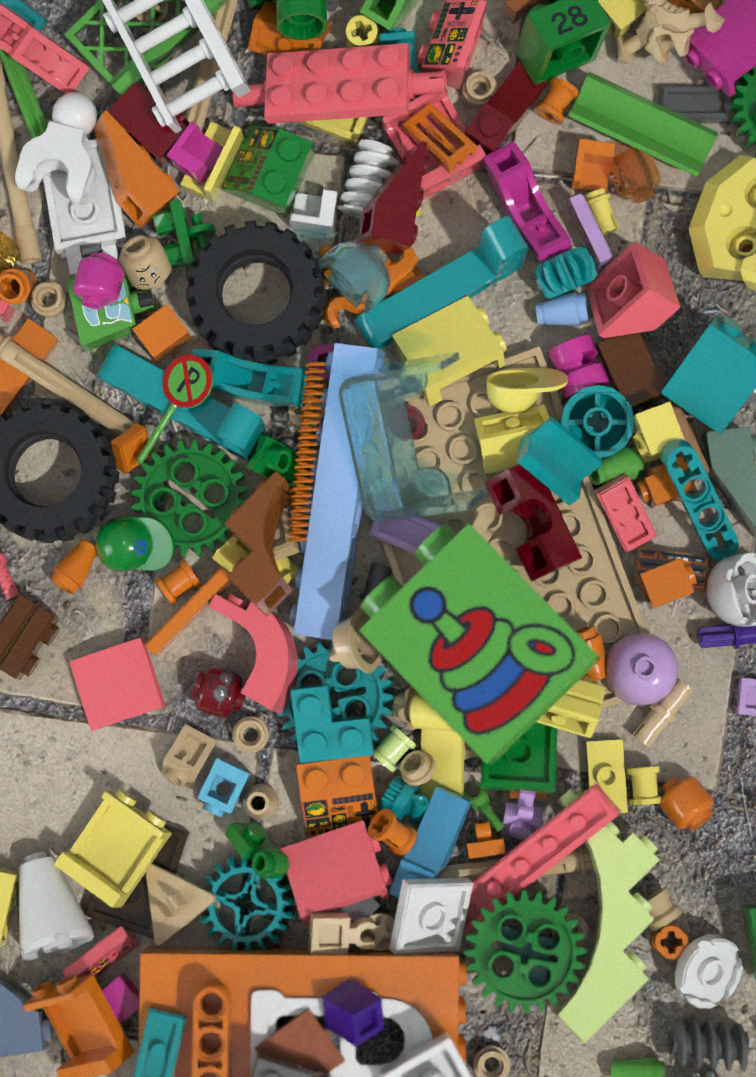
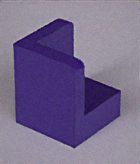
(353, 1012)

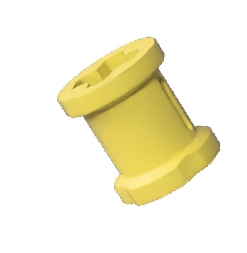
(366, 26)
(644, 785)

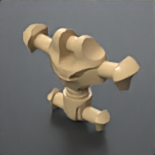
(666, 29)

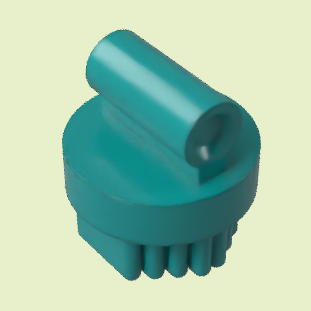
(404, 801)

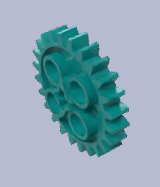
(328, 671)

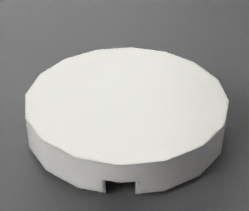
(708, 971)

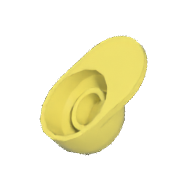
(520, 387)

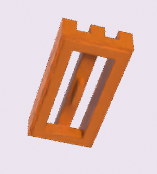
(445, 161)

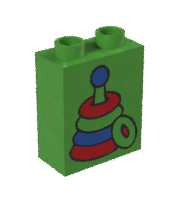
(476, 640)

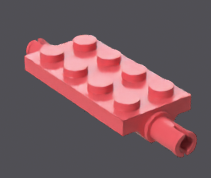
(340, 84)

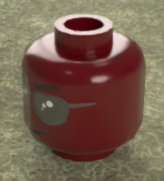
(218, 692)

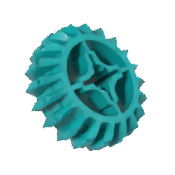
(238, 934)

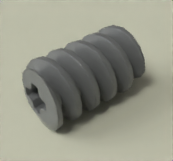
(709, 1044)

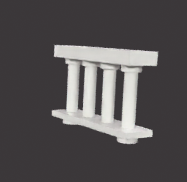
(211, 46)

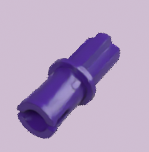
(725, 636)

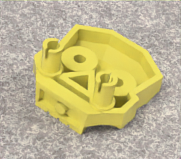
(726, 223)

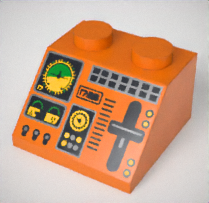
(336, 793)

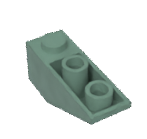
(734, 470)

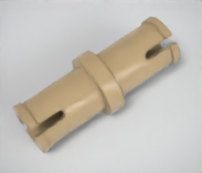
(662, 713)

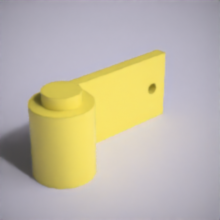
(442, 744)

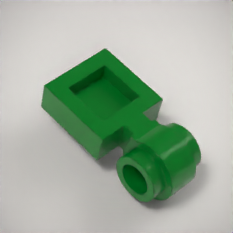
(253, 843)

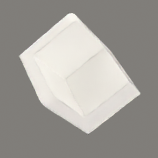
(315, 212)

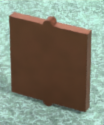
(303, 1043)

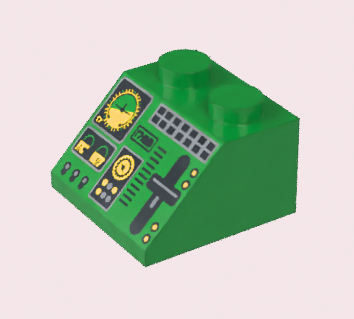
(269, 168)

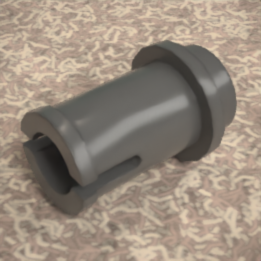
(377, 575)

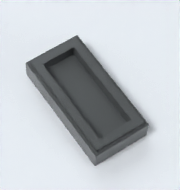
(697, 103)

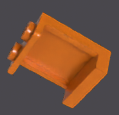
(83, 1025)

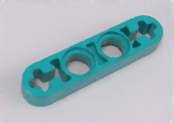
(700, 500)

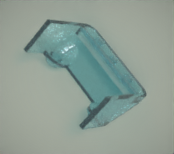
(384, 447)

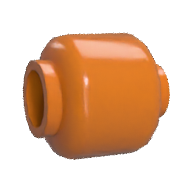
(686, 803)

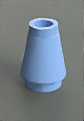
(563, 310)

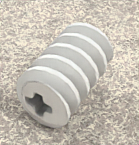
(366, 176)

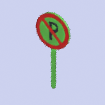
(186, 385)

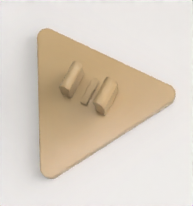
(173, 902)

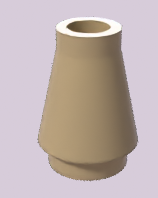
(268, 794)

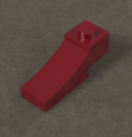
(504, 110)

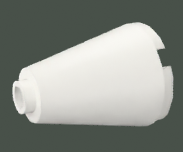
(48, 910)

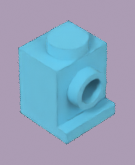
(223, 772)

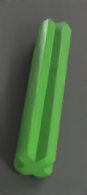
(25, 95)

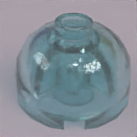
(358, 272)

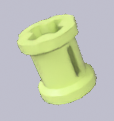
(393, 748)

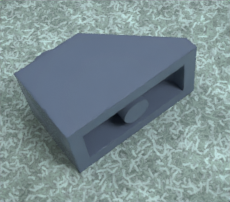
(21, 1030)

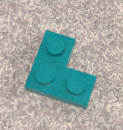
(321, 736)

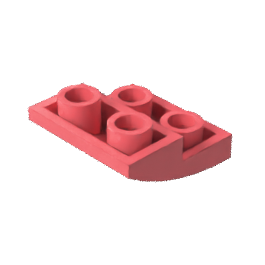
(117, 684)

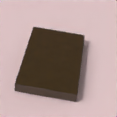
(136, 912)

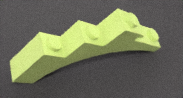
(610, 973)

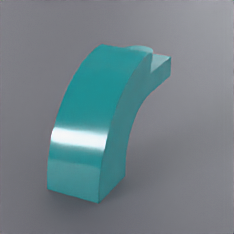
(254, 381)

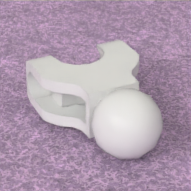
(62, 149)

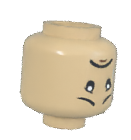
(145, 262)

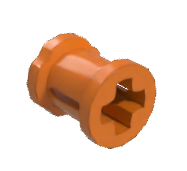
(556, 101)
(178, 582)
(392, 832)
(676, 948)

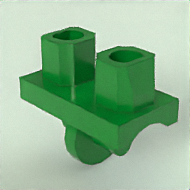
(174, 221)
(273, 457)

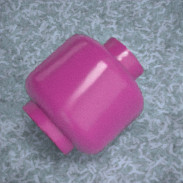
(98, 281)

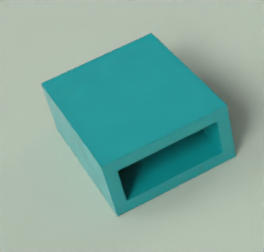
(715, 374)

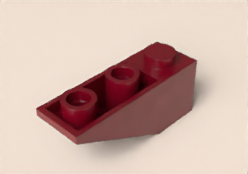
(392, 210)

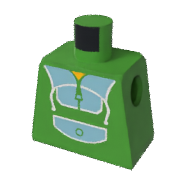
(113, 321)

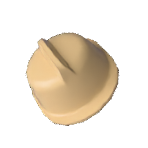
(352, 647)

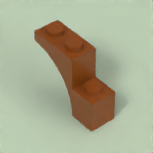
(255, 528)

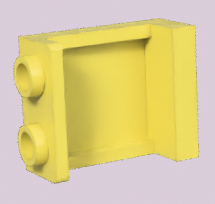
(450, 330)
(115, 848)

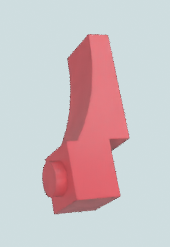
(39, 52)

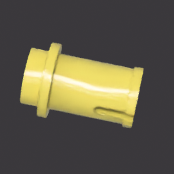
(602, 211)

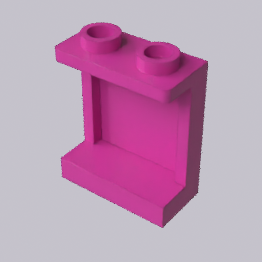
(730, 50)

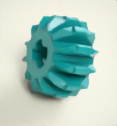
(565, 272)

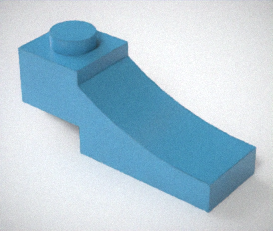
(435, 838)

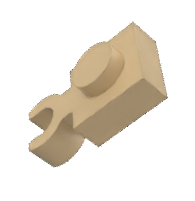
(333, 933)

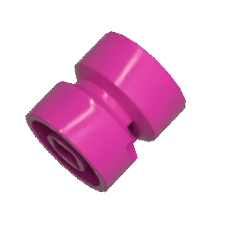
(578, 362)

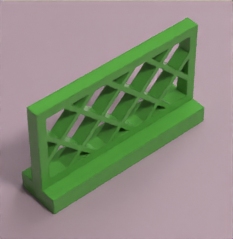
(155, 56)

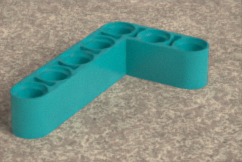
(497, 257)
(228, 427)

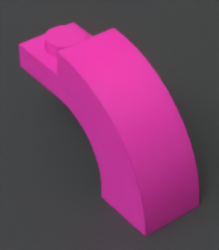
(524, 203)

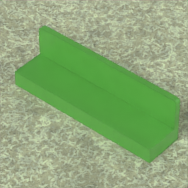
(643, 124)

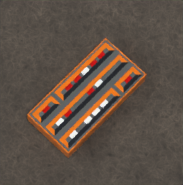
(648, 559)

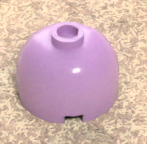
(641, 669)

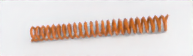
(302, 457)

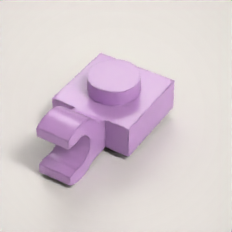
(521, 818)

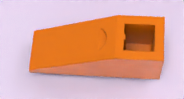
(134, 178)

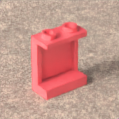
(436, 176)
(335, 870)

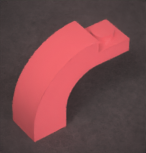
(275, 652)

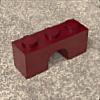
(549, 538)

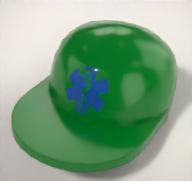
(135, 544)

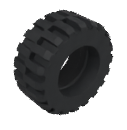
(249, 246)
(96, 481)

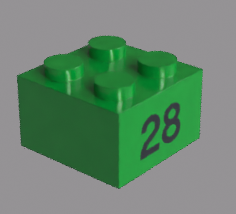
(561, 37)

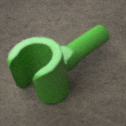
(482, 804)

